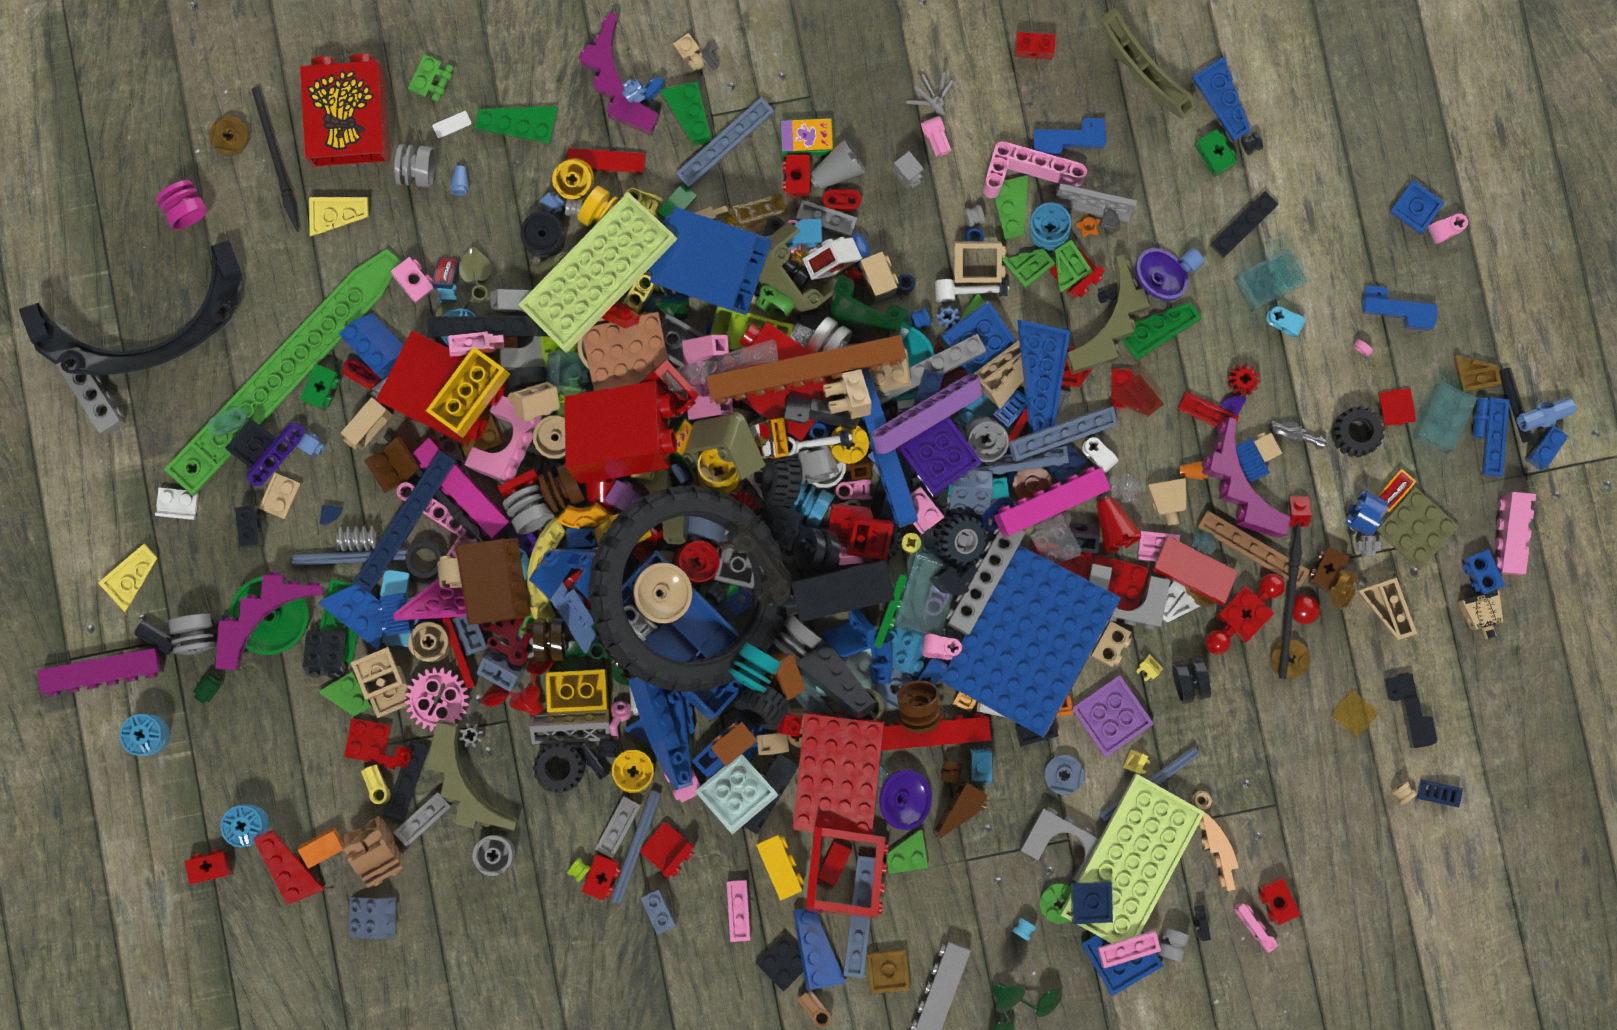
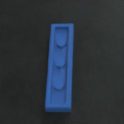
(1495, 437)

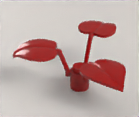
(525, 700)

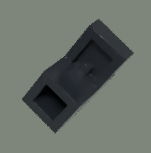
(953, 582)

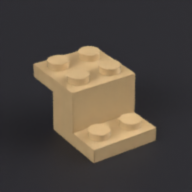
(382, 682)

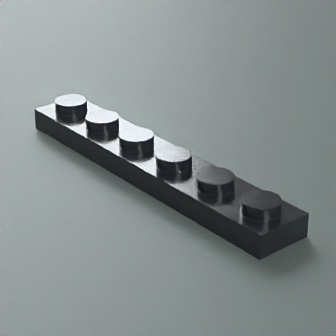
(497, 325)

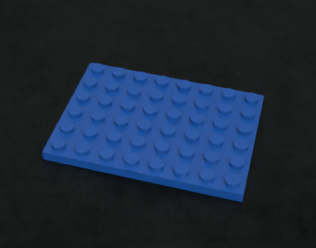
(1031, 641)

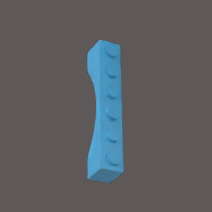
(809, 234)

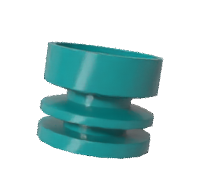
(754, 667)

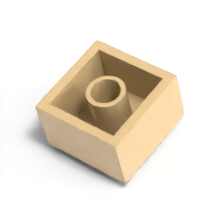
(879, 277)

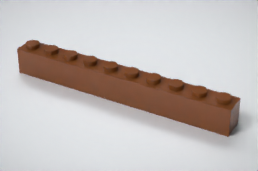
(804, 369)

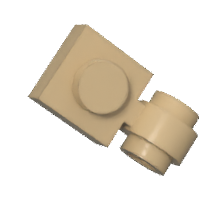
(687, 49)

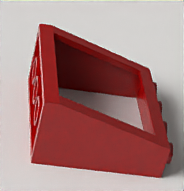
(879, 869)

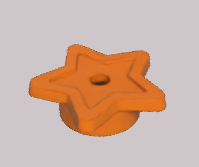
(1093, 225)

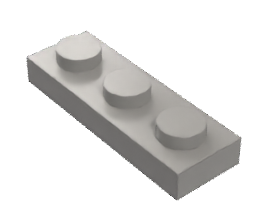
(830, 219)
(422, 819)
(618, 827)

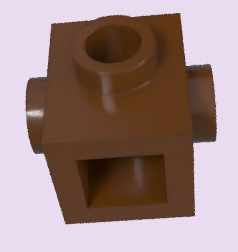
(860, 469)

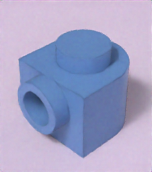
(553, 203)
(1191, 260)
(311, 445)

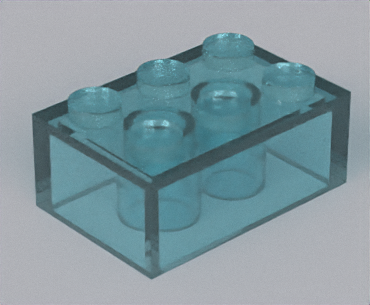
(1270, 280)
(568, 373)
(1444, 417)

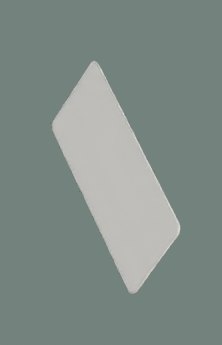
(451, 124)

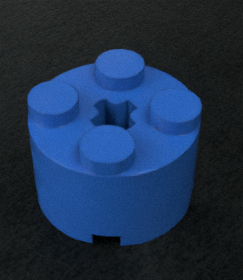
(1366, 513)

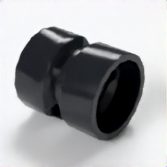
(801, 273)

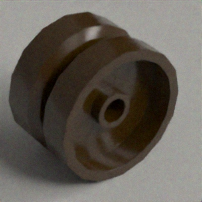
(549, 639)

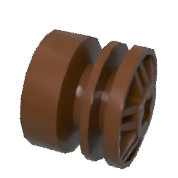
(560, 488)
(919, 706)

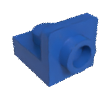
(653, 89)

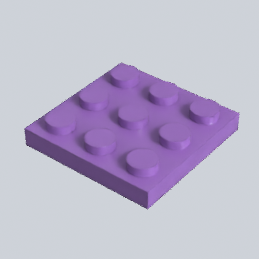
(1112, 716)

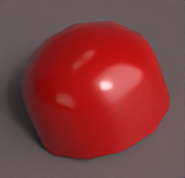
(1305, 609)

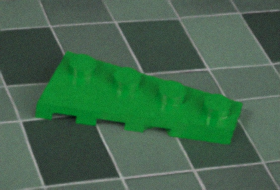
(523, 123)
(1159, 329)

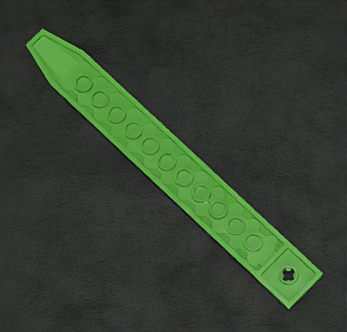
(287, 367)

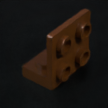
(392, 465)

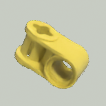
(646, 200)

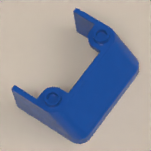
(556, 566)

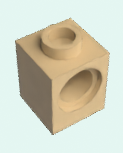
(1267, 446)
(772, 743)

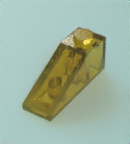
(755, 212)

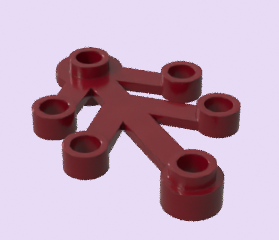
(510, 633)

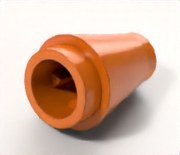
(1193, 471)

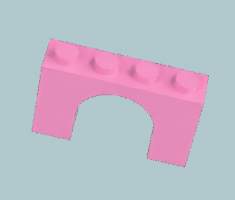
(699, 350)
(505, 463)

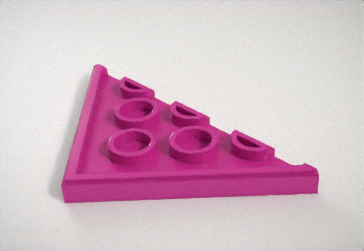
(434, 603)

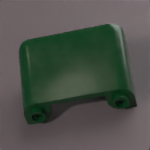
(862, 320)

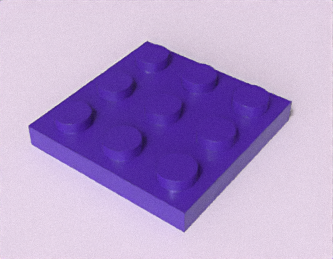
(940, 456)

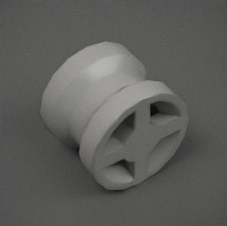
(573, 206)
(974, 215)

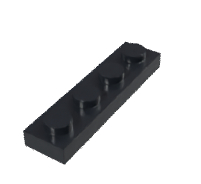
(1244, 224)

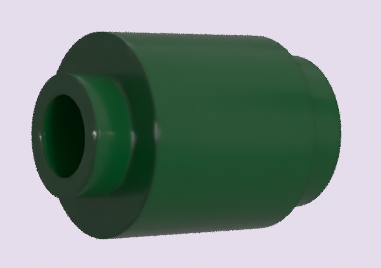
(207, 688)

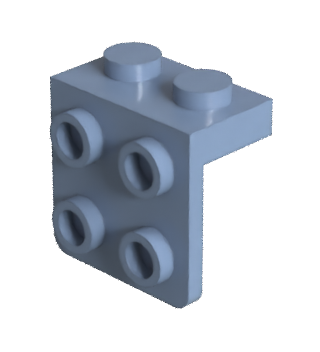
(972, 493)
(372, 918)

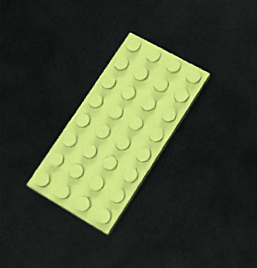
(597, 272)
(1138, 855)

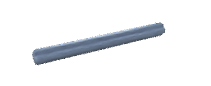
(339, 557)
(1159, 777)
(636, 846)

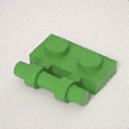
(425, 76)

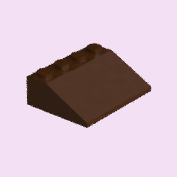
(492, 581)
(963, 806)

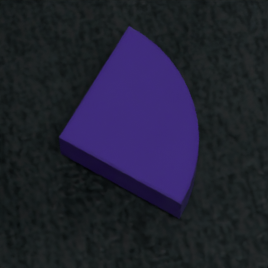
(1234, 404)

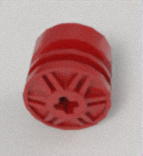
(706, 559)

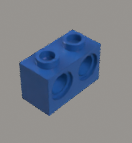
(1488, 570)

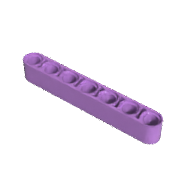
(927, 413)

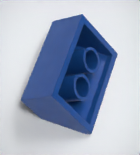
(373, 343)

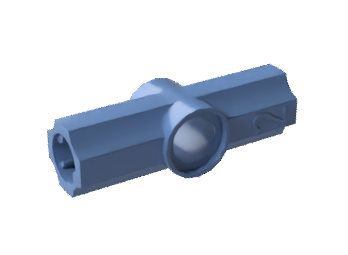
(1546, 414)

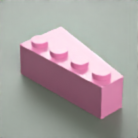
(1514, 532)

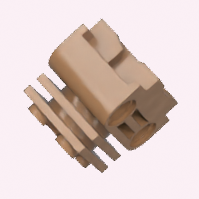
(373, 852)

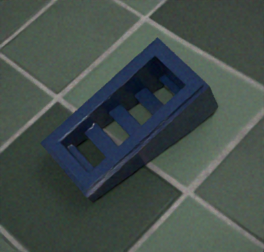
(1456, 797)

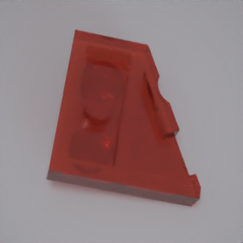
(1138, 397)

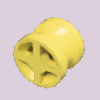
(911, 545)

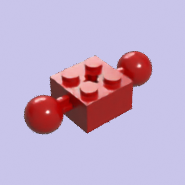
(1231, 614)

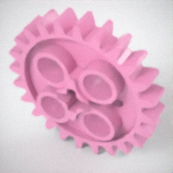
(419, 691)

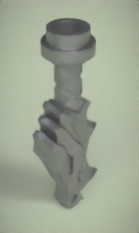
(1294, 431)

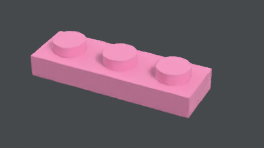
(738, 910)
(1129, 949)

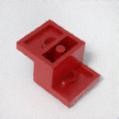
(860, 531)

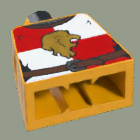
(771, 438)

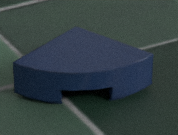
(329, 514)

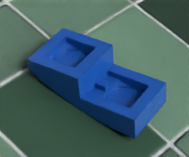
(882, 664)

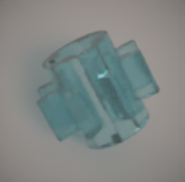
(1204, 543)

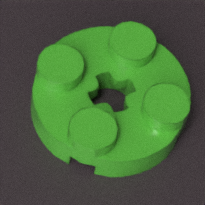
(1050, 897)

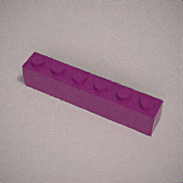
(100, 671)

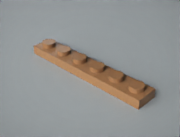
(1249, 547)

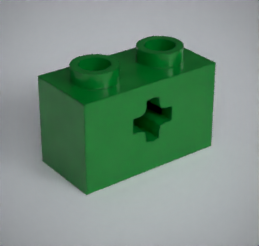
(1216, 163)
(320, 377)

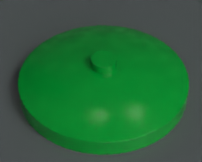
(279, 629)

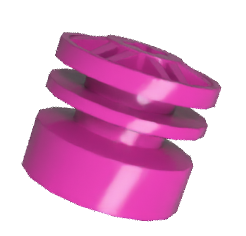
(181, 205)

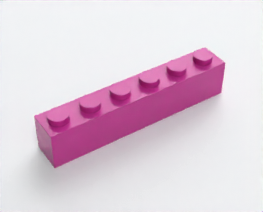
(466, 493)
(1051, 502)

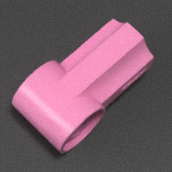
(934, 132)

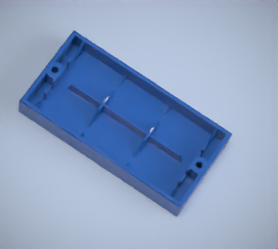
(690, 638)

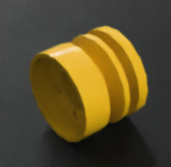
(596, 206)
(710, 465)
(625, 762)

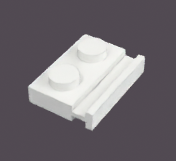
(176, 504)

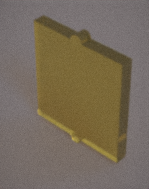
(1354, 714)

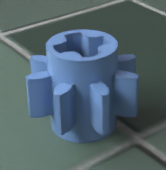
(634, 90)
(948, 312)

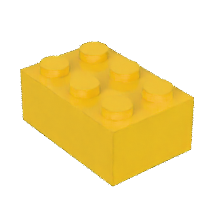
(577, 691)
(780, 866)

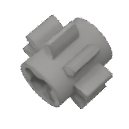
(1368, 546)
(476, 738)

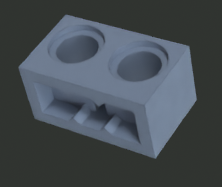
(469, 636)
(500, 671)
(658, 911)

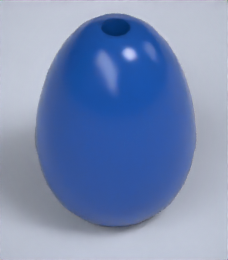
(862, 246)

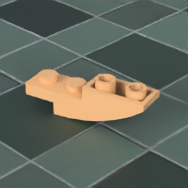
(1216, 841)

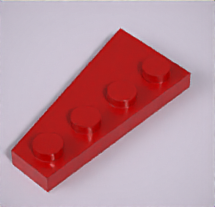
(286, 869)

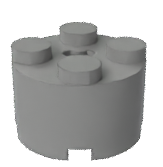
(817, 465)
(485, 862)

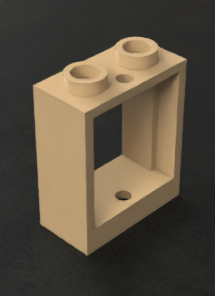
(958, 261)
(366, 424)

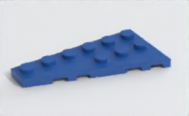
(1043, 364)

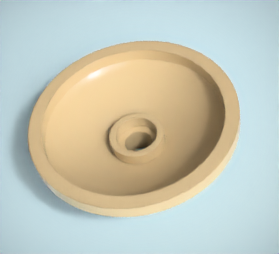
(675, 593)

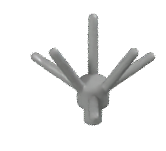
(935, 101)

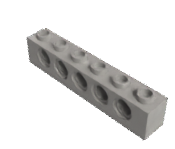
(106, 423)
(963, 623)

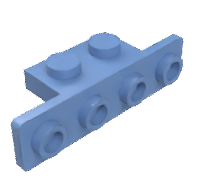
(575, 616)

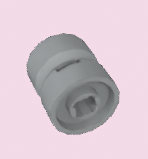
(1173, 944)

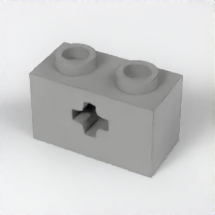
(908, 170)

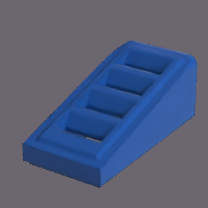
(1011, 409)

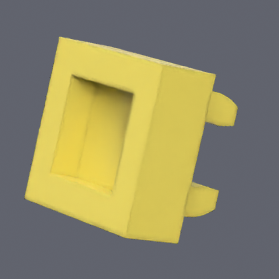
(1151, 667)
(1136, 762)

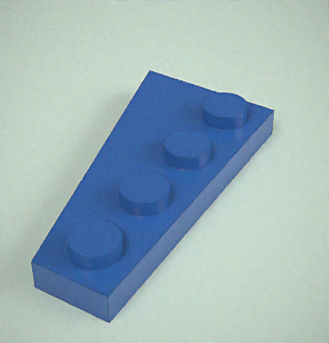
(1219, 92)
(816, 953)

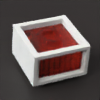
(831, 257)

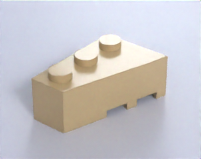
(1002, 375)
(1390, 607)

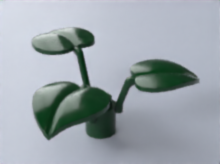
(672, 305)
(576, 660)
(1010, 995)

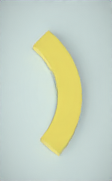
(548, 540)

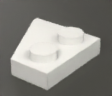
(1177, 602)

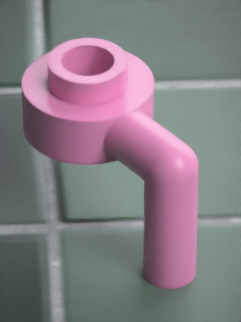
(618, 715)

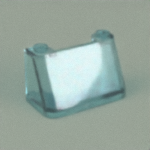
(924, 606)

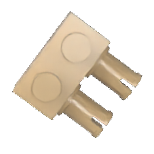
(856, 395)
(535, 401)

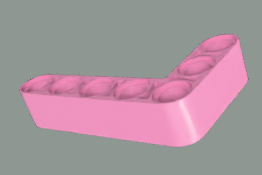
(1029, 166)
(445, 521)

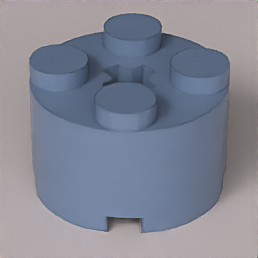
(703, 529)

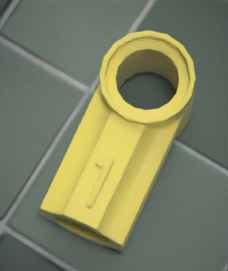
(375, 782)

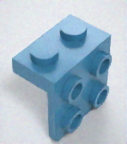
(906, 651)

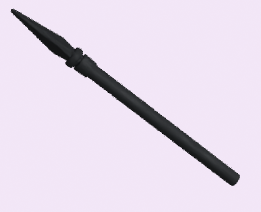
(288, 201)
(455, 512)
(1295, 554)

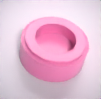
(1362, 347)

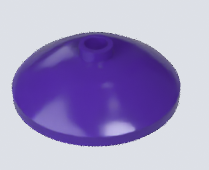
(1161, 274)
(913, 799)

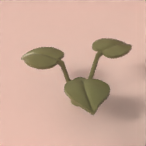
(474, 267)

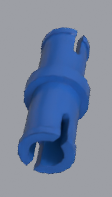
(1480, 418)

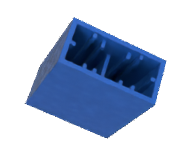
(711, 261)

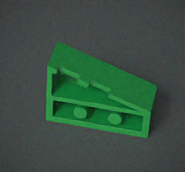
(689, 112)

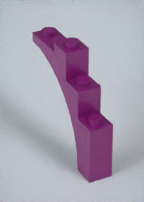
(607, 83)
(1235, 488)
(274, 593)

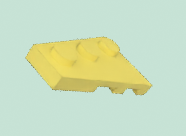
(334, 212)
(129, 576)

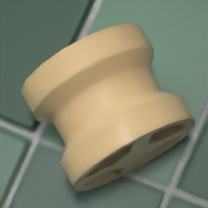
(1404, 792)

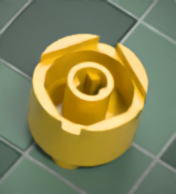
(565, 186)
(855, 453)

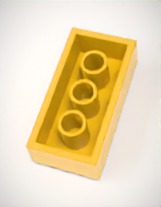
(468, 392)

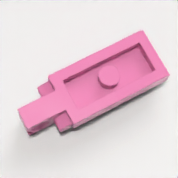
(482, 341)
(1255, 927)

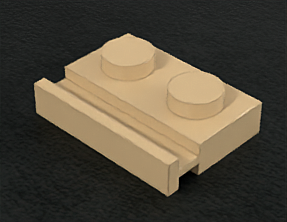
(280, 496)

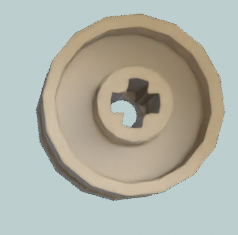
(544, 437)

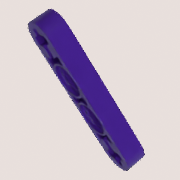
(272, 452)

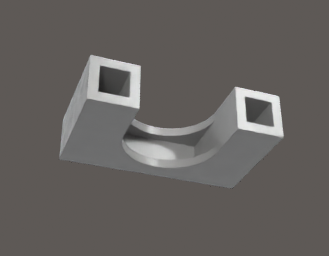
(530, 353)
(1153, 605)
(1048, 825)

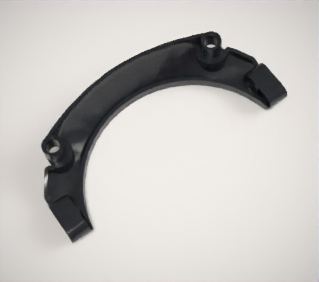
(90, 360)

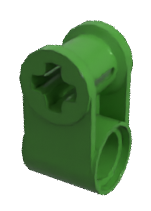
(775, 304)

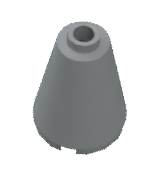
(837, 166)

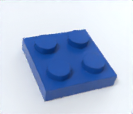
(1416, 207)

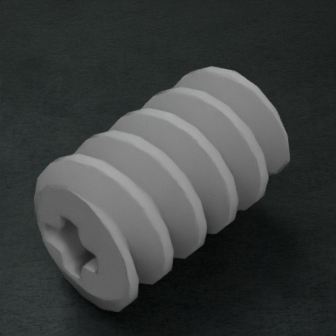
(357, 539)

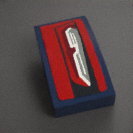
(445, 273)

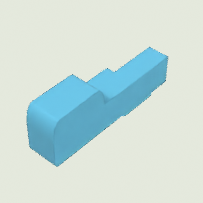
(394, 583)

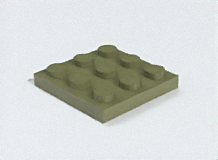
(1417, 528)

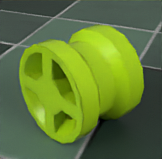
(578, 870)

